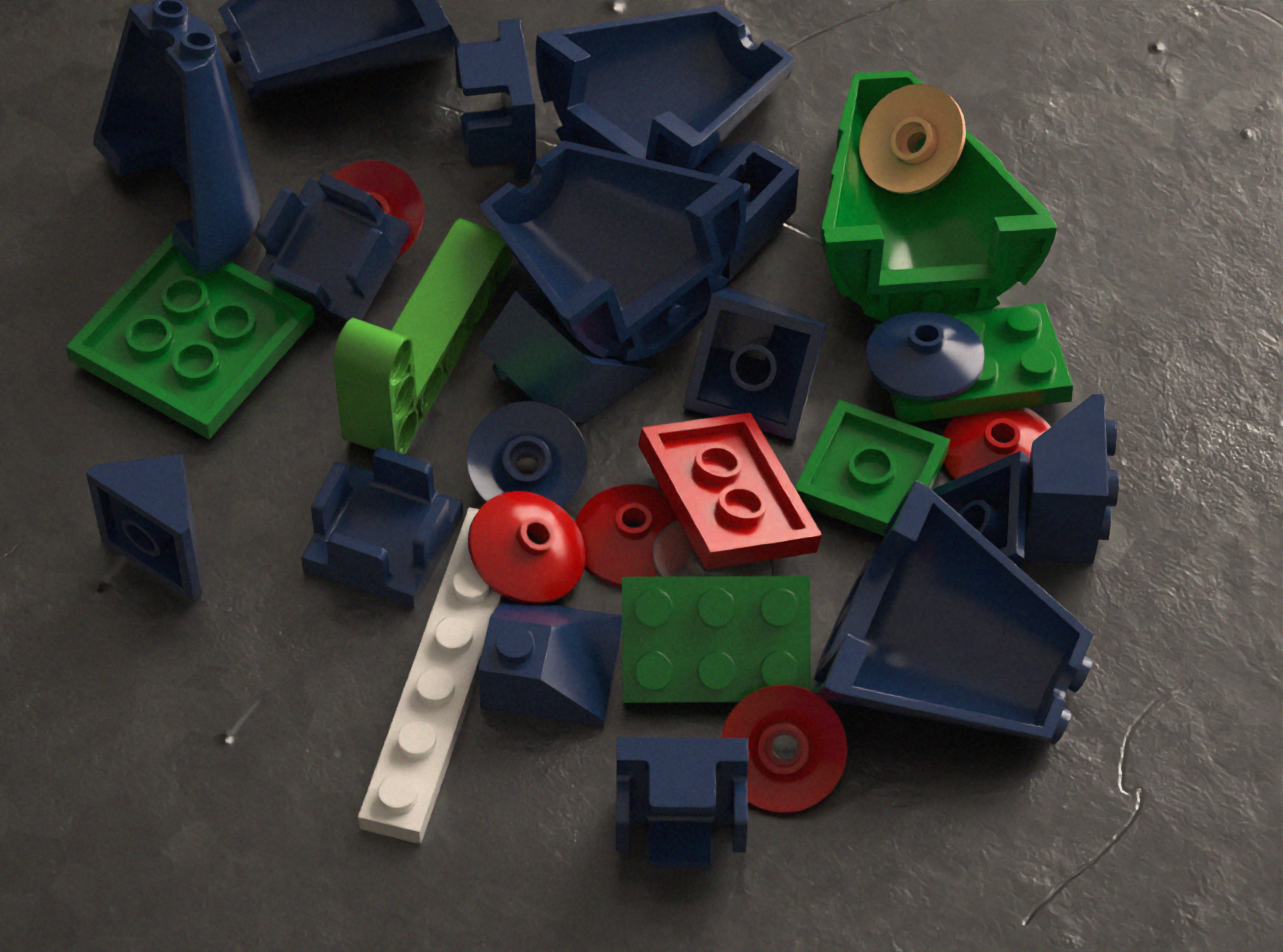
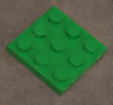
(190, 338)

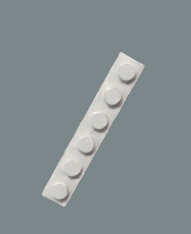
(432, 702)

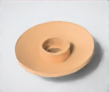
(896, 128)

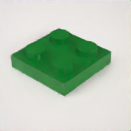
(868, 466)

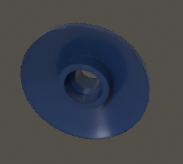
(925, 356)
(532, 432)

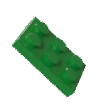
(1019, 368)
(713, 637)

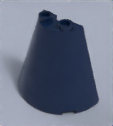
(329, 40)
(657, 82)
(176, 107)
(621, 244)
(953, 632)

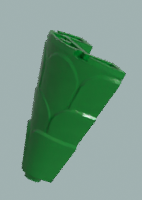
(931, 248)

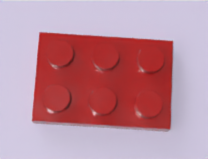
(729, 490)

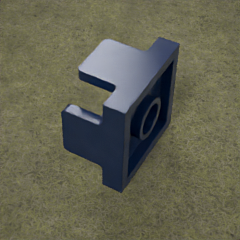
(499, 68)
(330, 246)
(381, 527)
(680, 794)

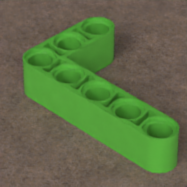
(395, 376)

